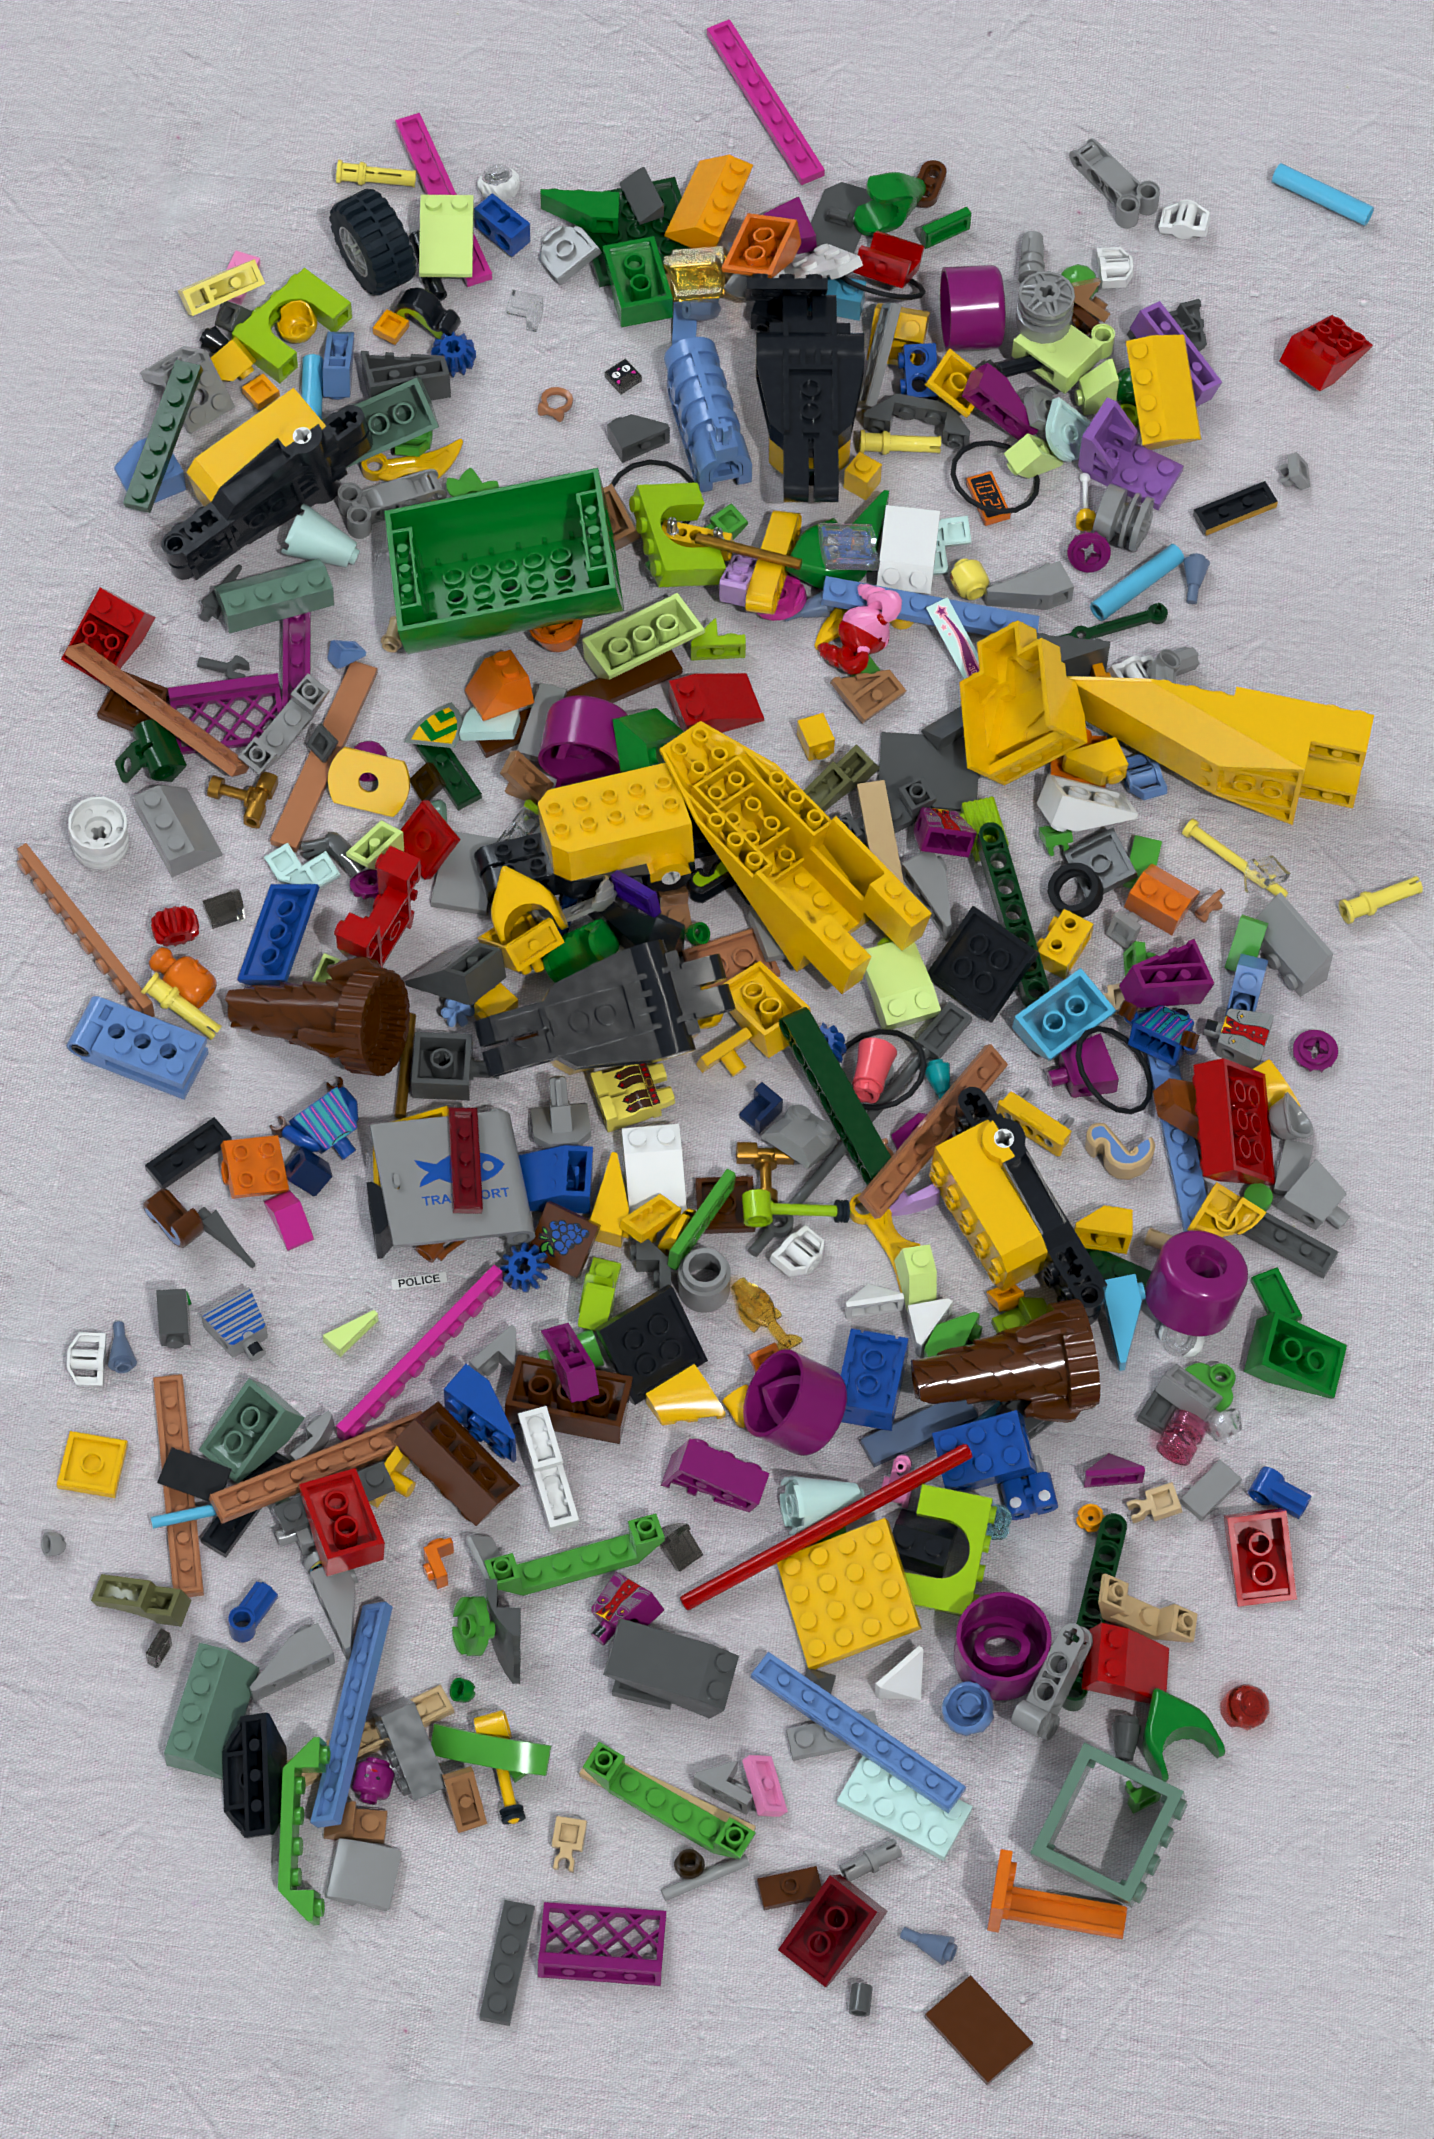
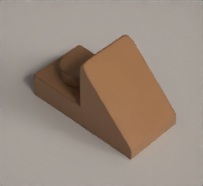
(1096, 306)
(524, 778)
(675, 905)
(464, 1799)
(359, 1825)

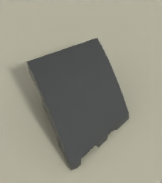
(1190, 321)
(507, 1632)

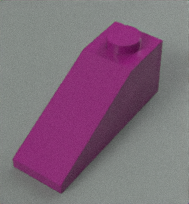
(998, 400)
(571, 1362)

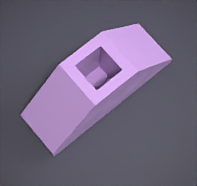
(736, 580)

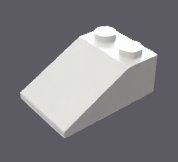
(908, 549)
(1082, 805)
(653, 1165)

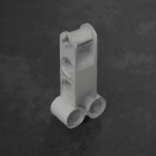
(1116, 183)
(370, 503)
(1041, 1715)

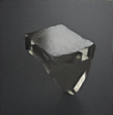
(224, 908)
(680, 1545)

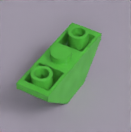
(954, 1333)

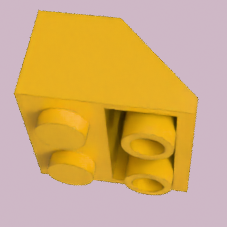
(910, 329)

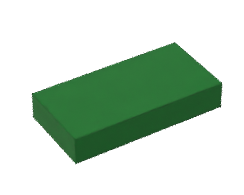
(946, 227)
(1275, 1294)

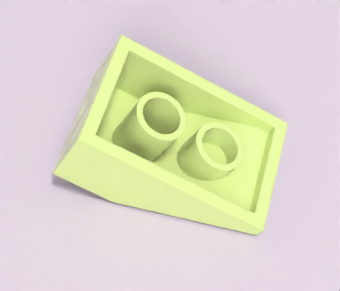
(446, 235)
(900, 986)

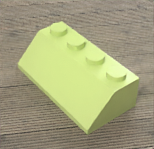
(641, 637)

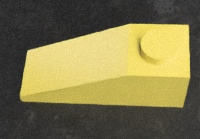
(221, 287)

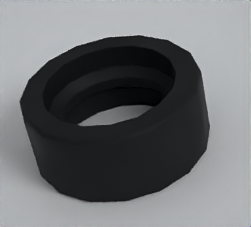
(1070, 871)

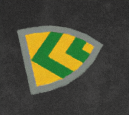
(437, 728)

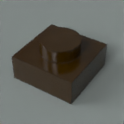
(427, 782)

